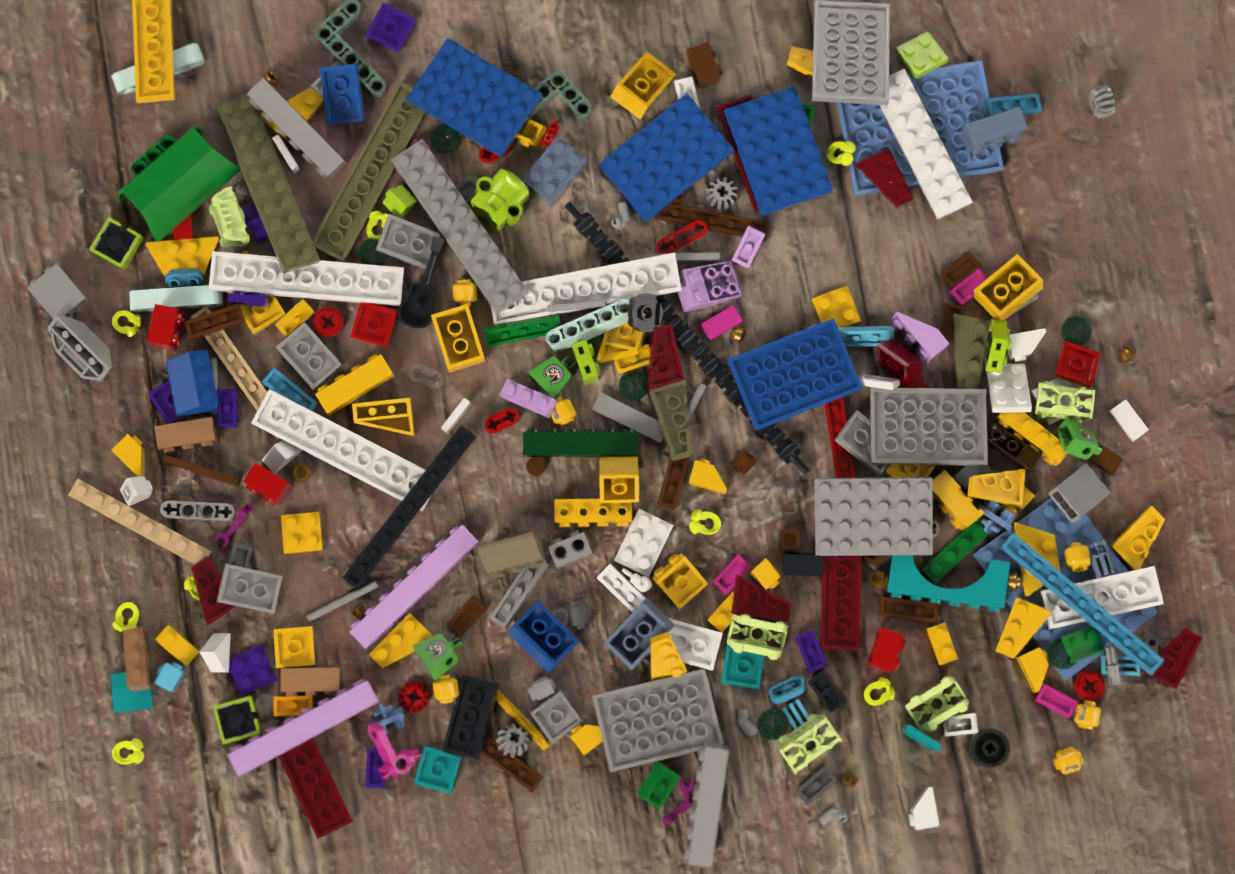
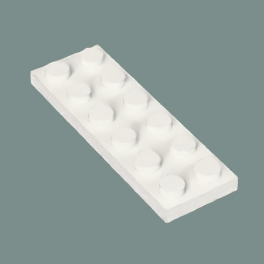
(1113, 593)

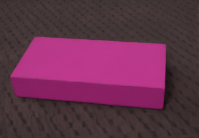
(965, 290)
(721, 323)
(726, 579)
(1056, 701)

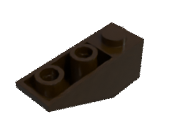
(1012, 447)

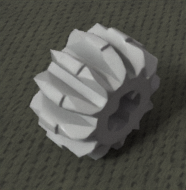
(1102, 101)
(714, 193)
(511, 747)

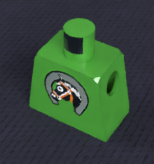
(553, 375)
(1078, 439)
(438, 654)

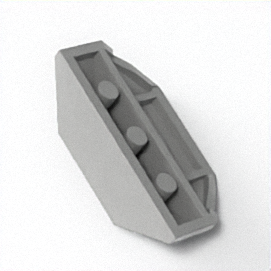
(80, 348)

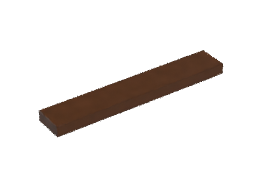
(714, 220)

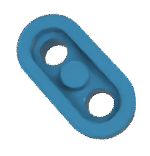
(183, 278)
(787, 689)

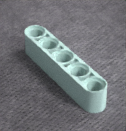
(184, 60)
(176, 297)
(581, 326)

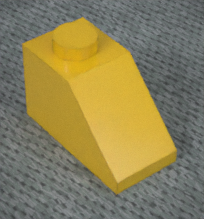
(131, 453)
(706, 476)
(765, 575)
(177, 645)
(1034, 667)
(586, 737)

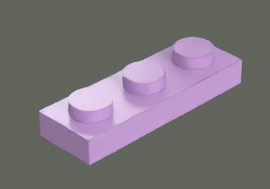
(528, 398)

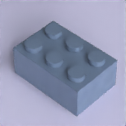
(993, 131)
(554, 171)
(633, 636)

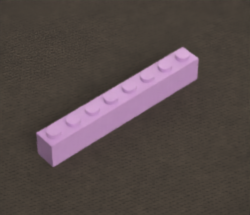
(414, 587)
(303, 728)

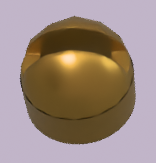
(269, 80)
(737, 334)
(1126, 354)

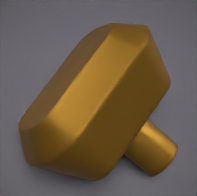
(358, 611)
(849, 780)

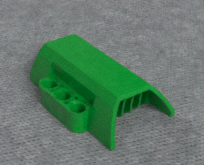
(176, 180)

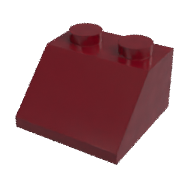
(899, 361)

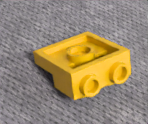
(679, 580)

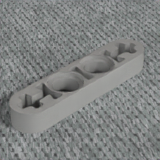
(198, 510)

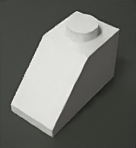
(1024, 343)
(136, 490)
(924, 811)

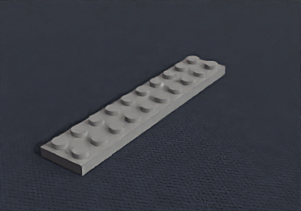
(459, 226)

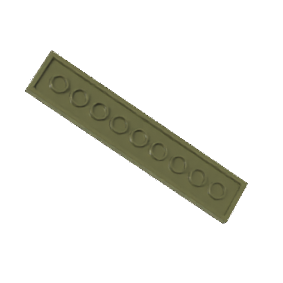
(368, 175)
(267, 184)

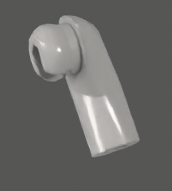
(623, 217)
(745, 725)
(833, 814)

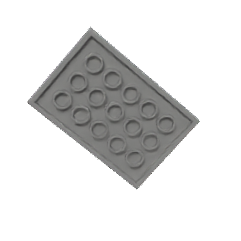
(851, 52)
(928, 426)
(873, 516)
(656, 720)

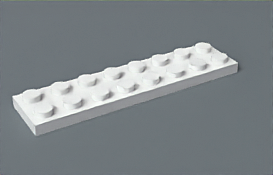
(923, 147)

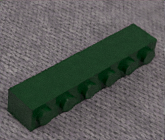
(580, 443)

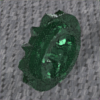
(436, 138)
(363, 253)
(1085, 329)
(635, 394)
(1053, 651)
(764, 727)

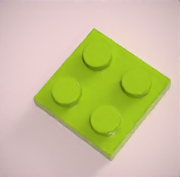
(922, 55)

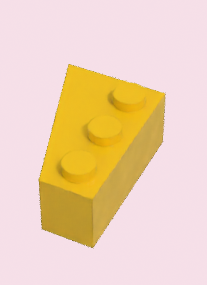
(389, 414)
(954, 501)

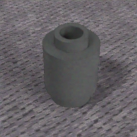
(579, 615)

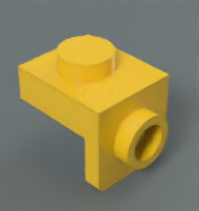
(531, 134)

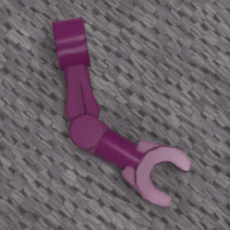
(238, 522)
(686, 803)

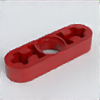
(692, 226)

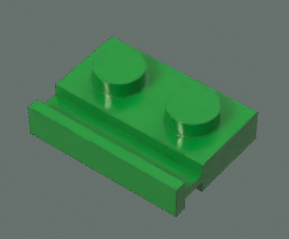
(1082, 644)
(658, 785)

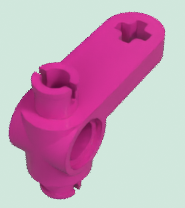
(389, 758)

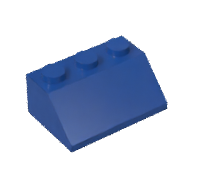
(192, 383)
(543, 636)

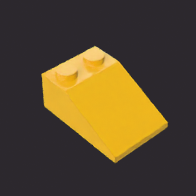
(643, 85)

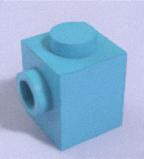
(170, 676)

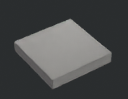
(556, 717)

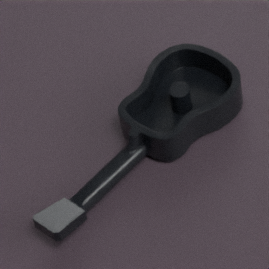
(418, 305)

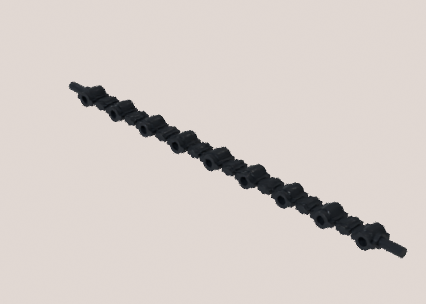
(688, 338)

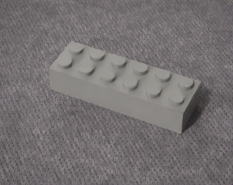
(294, 126)
(707, 806)

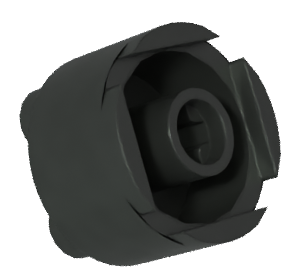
(997, 741)

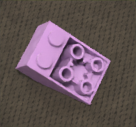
(708, 285)
(923, 337)

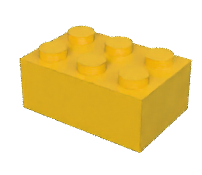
(1008, 288)
(458, 338)

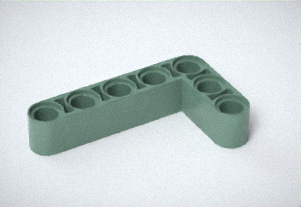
(347, 52)
(561, 91)

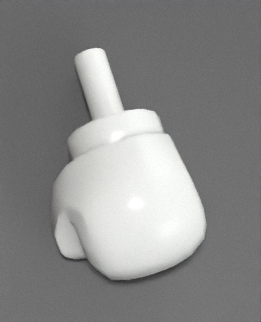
(640, 583)

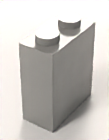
(57, 292)
(1079, 493)

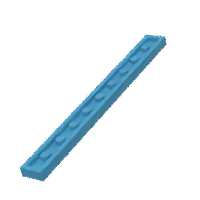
(1081, 603)

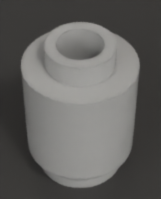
(541, 688)

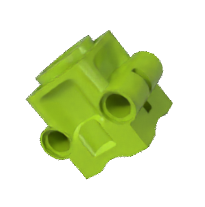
(504, 195)

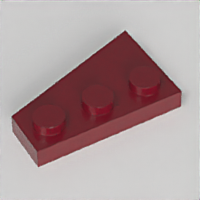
(887, 177)
(664, 358)
(207, 585)
(758, 603)
(1176, 658)

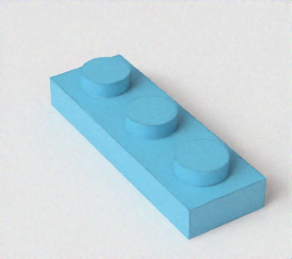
(866, 335)

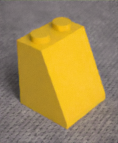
(619, 479)

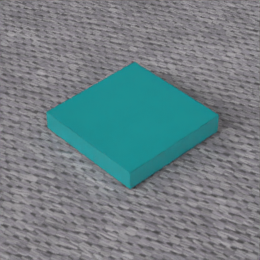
(742, 668)
(126, 700)
(921, 738)
(437, 769)

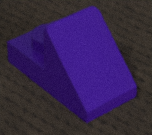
(255, 223)

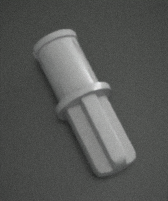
(1112, 665)

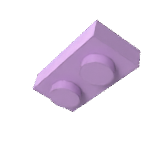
(748, 246)

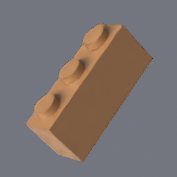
(186, 435)
(137, 659)
(310, 681)

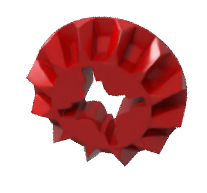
(550, 133)
(327, 313)
(1098, 687)
(422, 692)

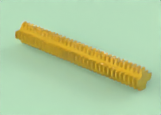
(521, 720)

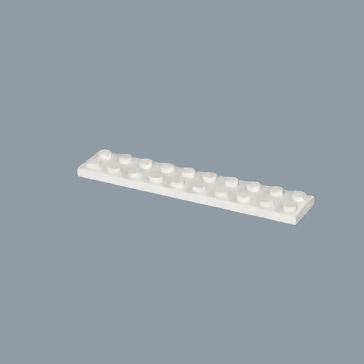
(318, 281)
(612, 282)
(337, 446)

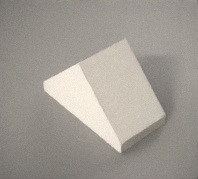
(280, 455)
(217, 652)
(960, 725)

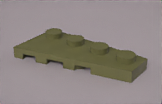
(970, 344)
(672, 412)

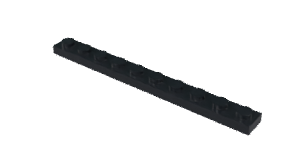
(409, 507)

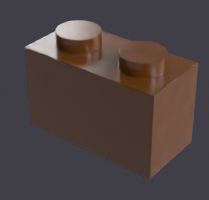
(703, 64)

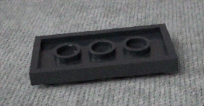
(470, 717)

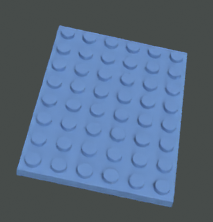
(951, 99)
(1052, 520)

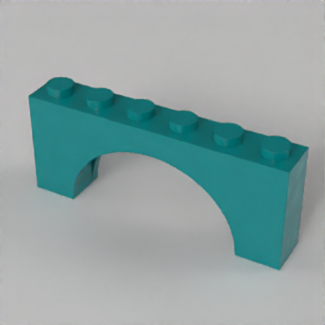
(986, 592)

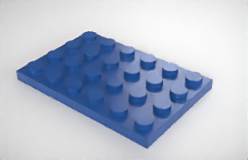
(474, 97)
(778, 151)
(666, 157)
(794, 374)

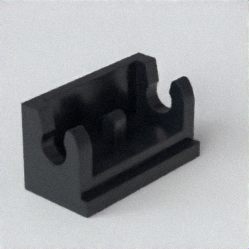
(802, 564)
(827, 690)

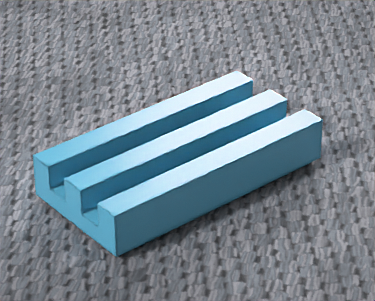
(1130, 673)
(791, 706)

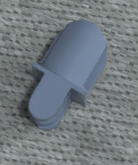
(1104, 567)

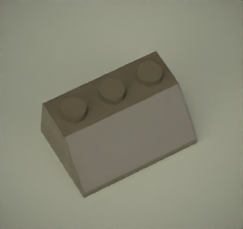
(512, 554)

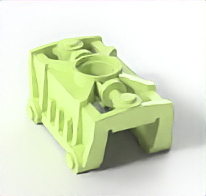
(229, 219)
(1060, 411)
(758, 645)
(944, 712)
(801, 736)

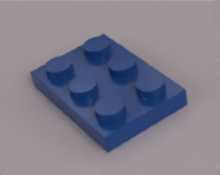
(342, 94)

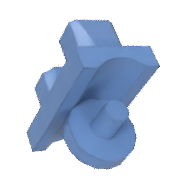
(1004, 520)
(387, 715)

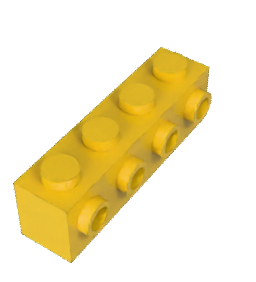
(354, 385)
(1033, 435)
(591, 512)

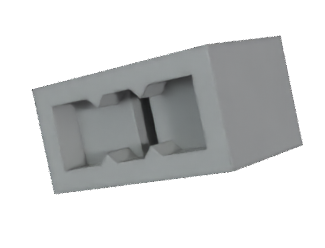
(571, 554)

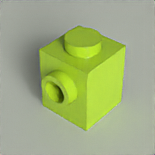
(399, 201)

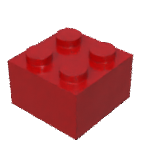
(166, 328)
(268, 484)
(886, 650)

